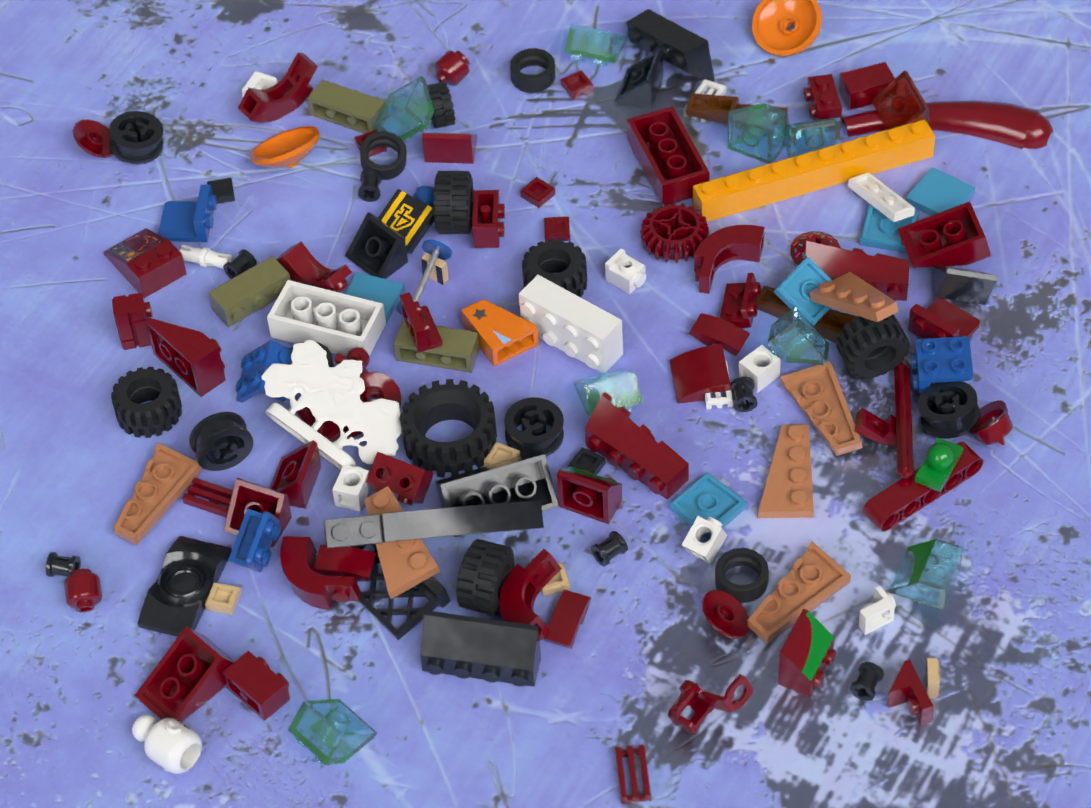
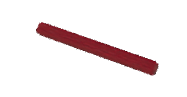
(903, 415)

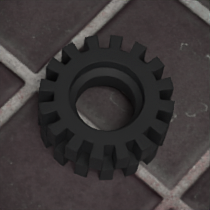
(442, 105)

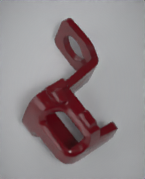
(705, 702)

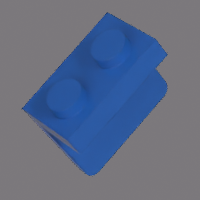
(189, 220)
(941, 361)
(255, 364)
(255, 540)

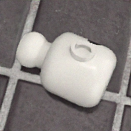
(168, 743)

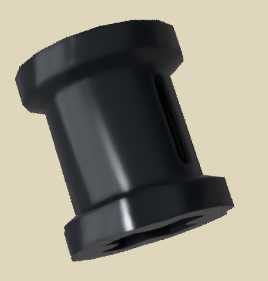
(369, 189)
(240, 264)
(743, 394)
(609, 548)
(61, 565)
(867, 680)

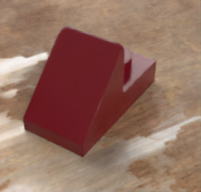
(910, 690)

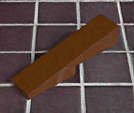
(716, 107)
(828, 326)

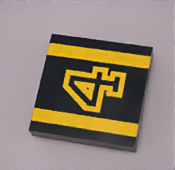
(408, 218)

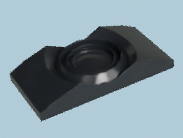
(183, 586)

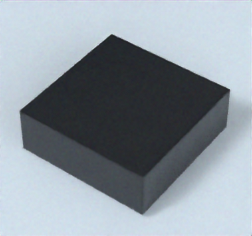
(222, 189)
(588, 460)

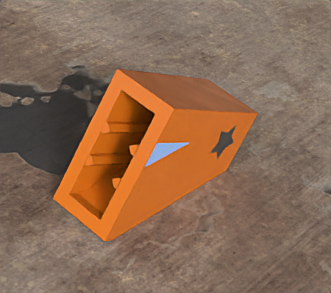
(499, 331)

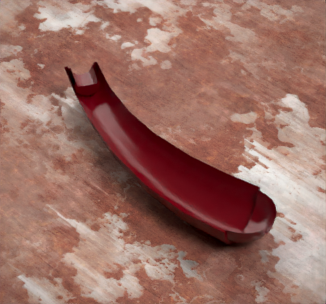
(992, 121)

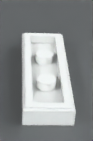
(881, 197)

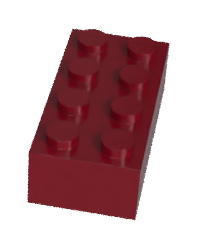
(666, 154)

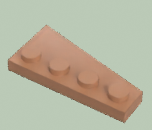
(855, 297)
(823, 402)
(789, 480)
(159, 488)
(402, 562)
(806, 586)

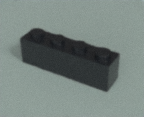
(677, 43)

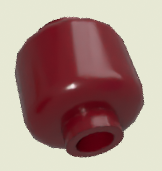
(452, 68)
(83, 590)

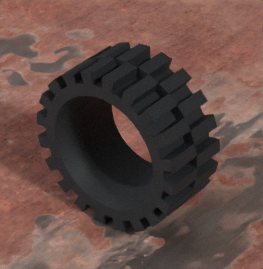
(443, 404)

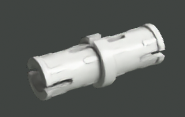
(205, 256)

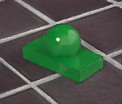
(939, 464)

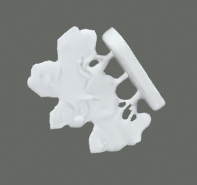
(331, 396)

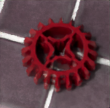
(673, 232)

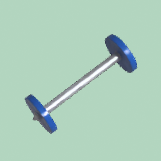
(437, 250)

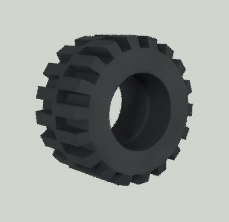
(453, 202)
(557, 257)
(872, 346)
(142, 387)
(483, 575)

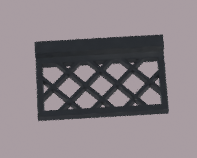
(430, 588)

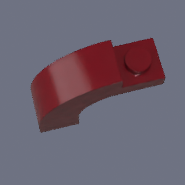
(282, 98)
(726, 245)
(307, 270)
(522, 588)
(317, 590)

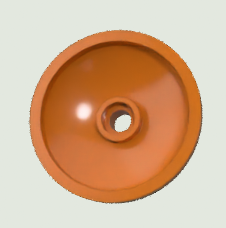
(775, 17)
(286, 147)

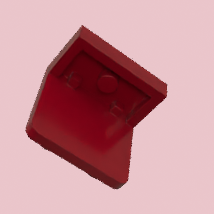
(941, 321)

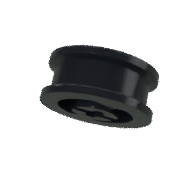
(136, 137)
(949, 409)
(534, 415)
(221, 441)

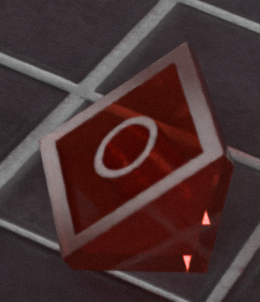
(901, 103)

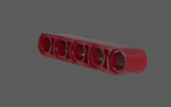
(908, 497)

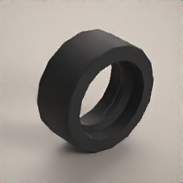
(536, 82)
(384, 139)
(747, 558)

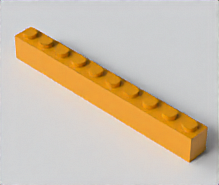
(813, 170)

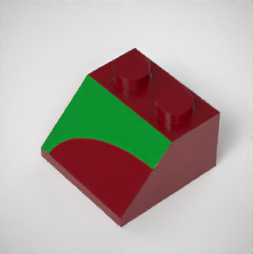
(588, 494)
(806, 655)

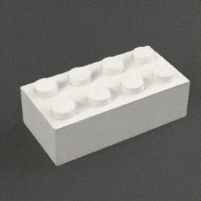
(326, 317)
(572, 324)

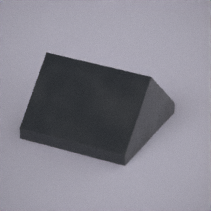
(642, 82)
(377, 248)
(963, 284)

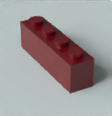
(881, 271)
(634, 449)

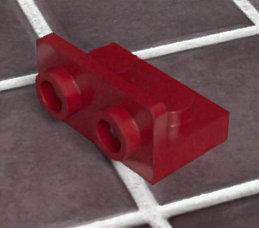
(740, 302)
(420, 324)

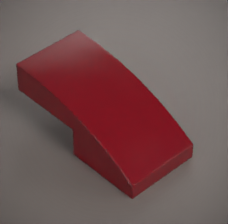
(715, 330)
(875, 428)
(344, 561)
(566, 618)

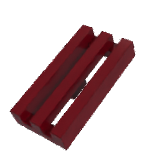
(210, 491)
(631, 753)

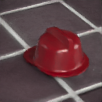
(993, 423)

